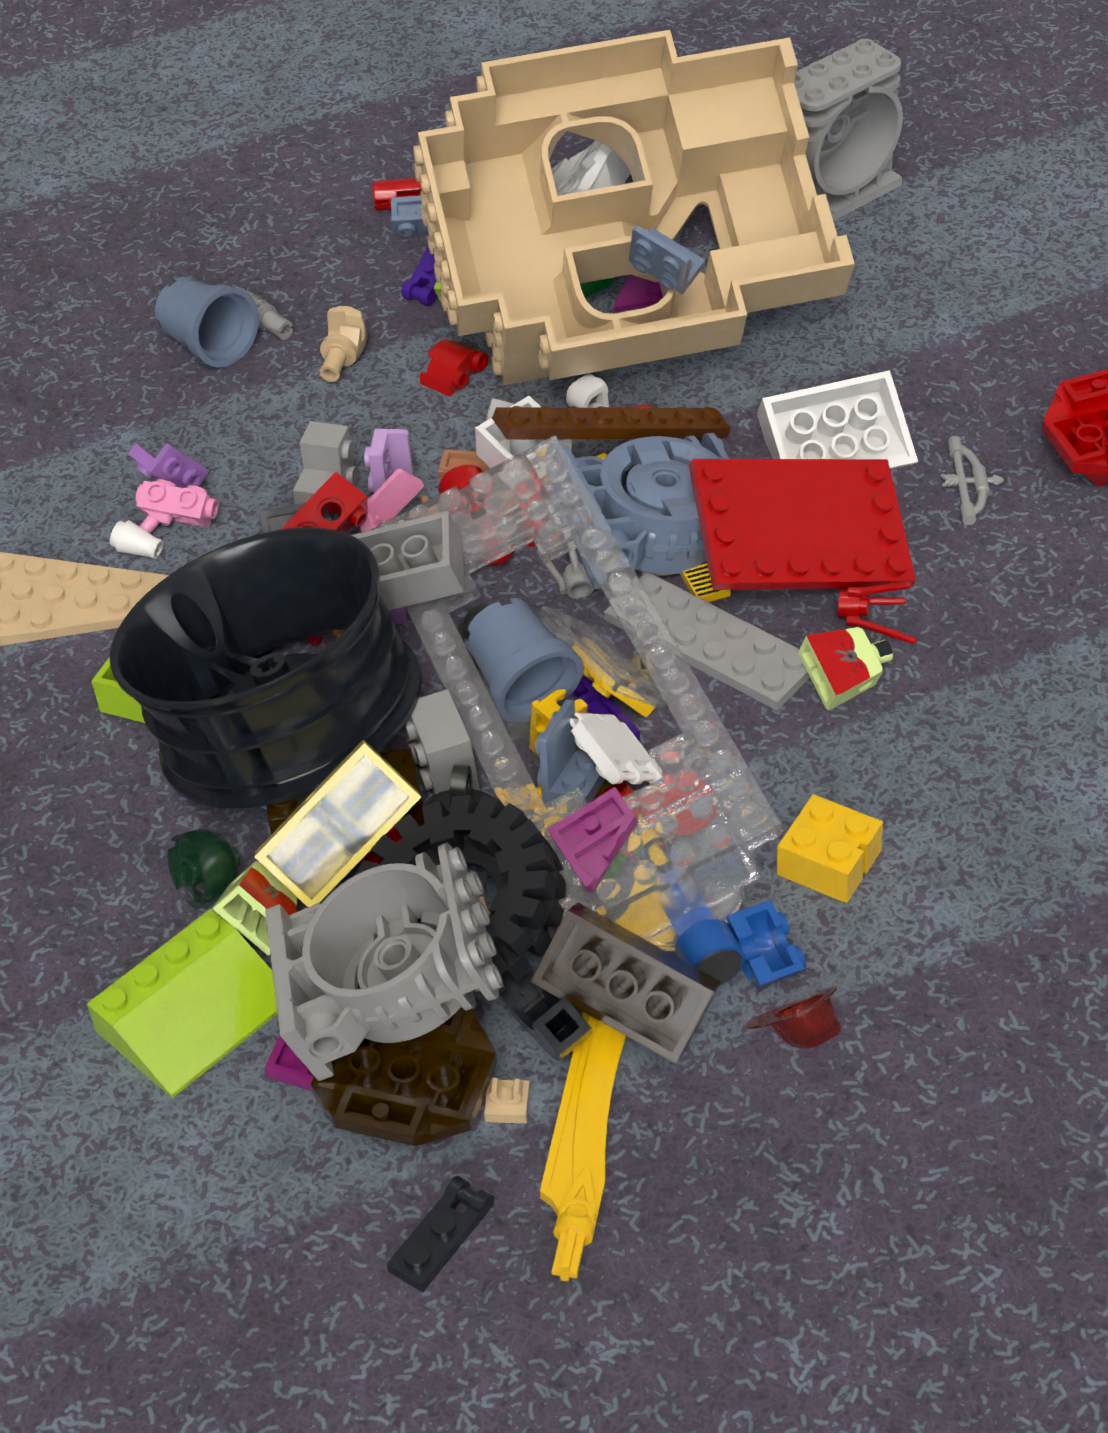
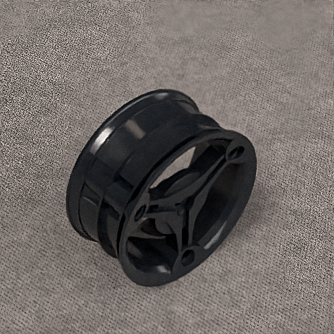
(283, 714)

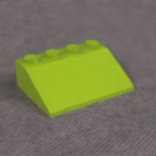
(187, 1003)

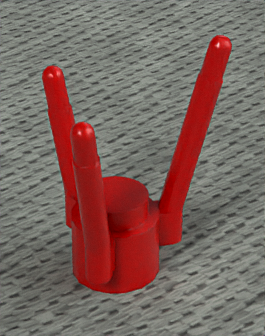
(857, 601)

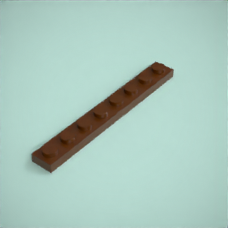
(607, 423)

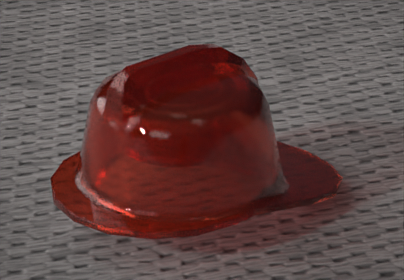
(803, 1022)

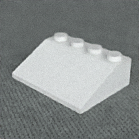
(839, 422)

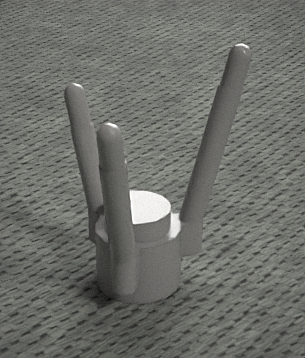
(574, 579)

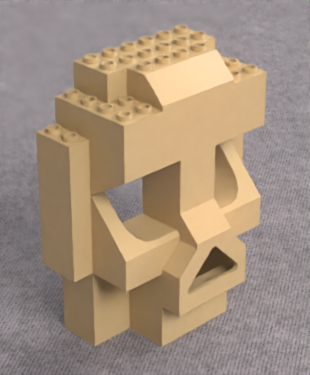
(692, 133)

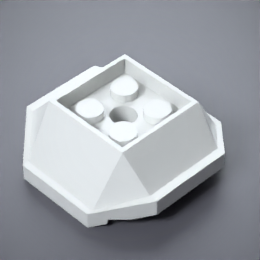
(589, 170)

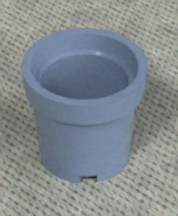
(209, 319)
(520, 658)

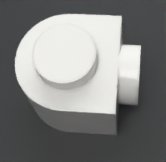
(588, 392)

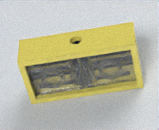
(337, 825)

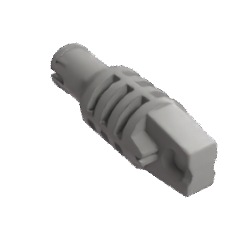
(270, 319)

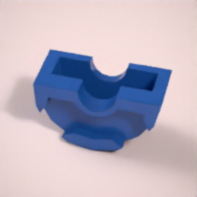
(763, 940)

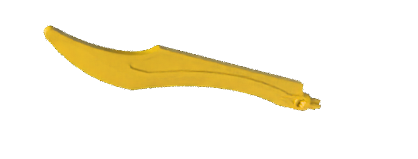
(576, 1157)

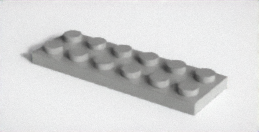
(725, 644)

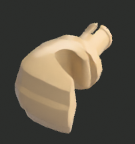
(344, 341)

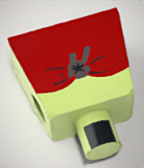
(843, 663)
(247, 899)

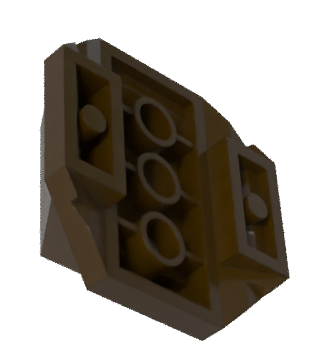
(438, 1100)

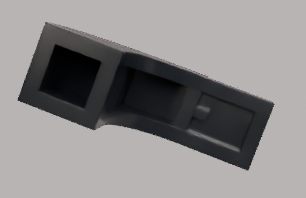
(545, 1017)

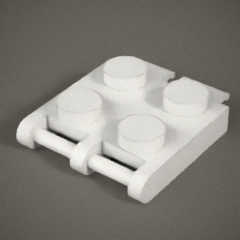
(613, 749)

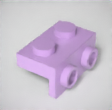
(387, 453)

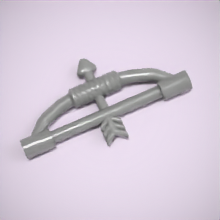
(979, 478)

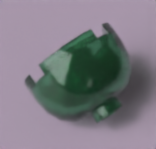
(205, 859)

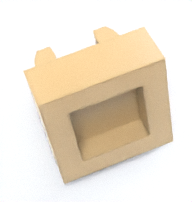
(507, 1101)

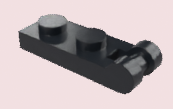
(440, 1234)

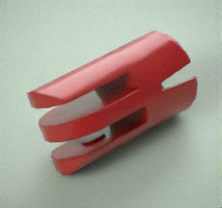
(386, 189)

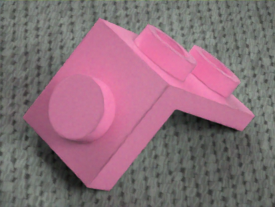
(391, 498)

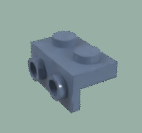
(406, 216)

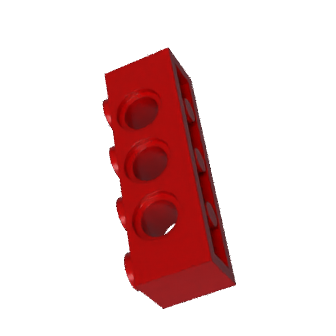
(333, 496)

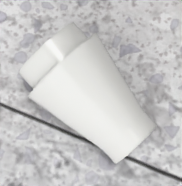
(134, 540)

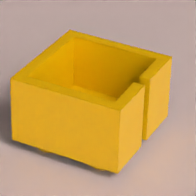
(829, 848)

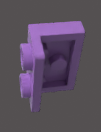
(169, 465)

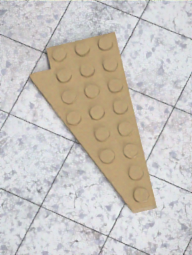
(64, 597)

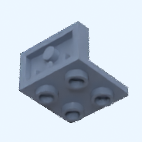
(664, 259)
(560, 761)

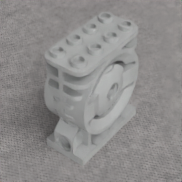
(852, 123)
(373, 940)

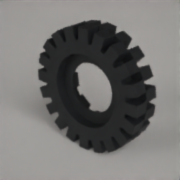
(510, 850)

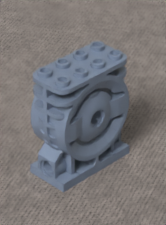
(650, 500)

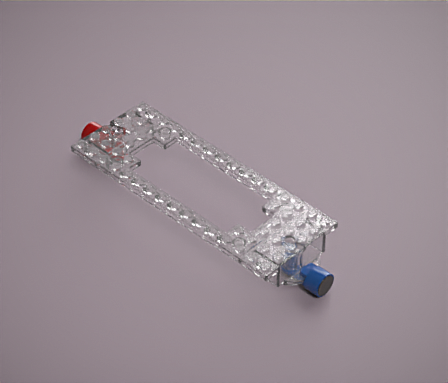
(705, 813)

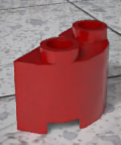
(451, 366)

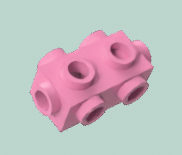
(166, 503)

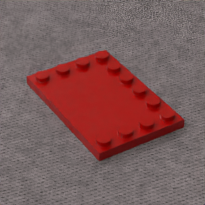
(800, 523)

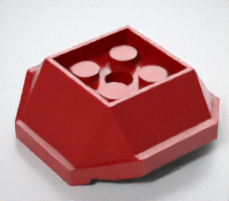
(1079, 425)

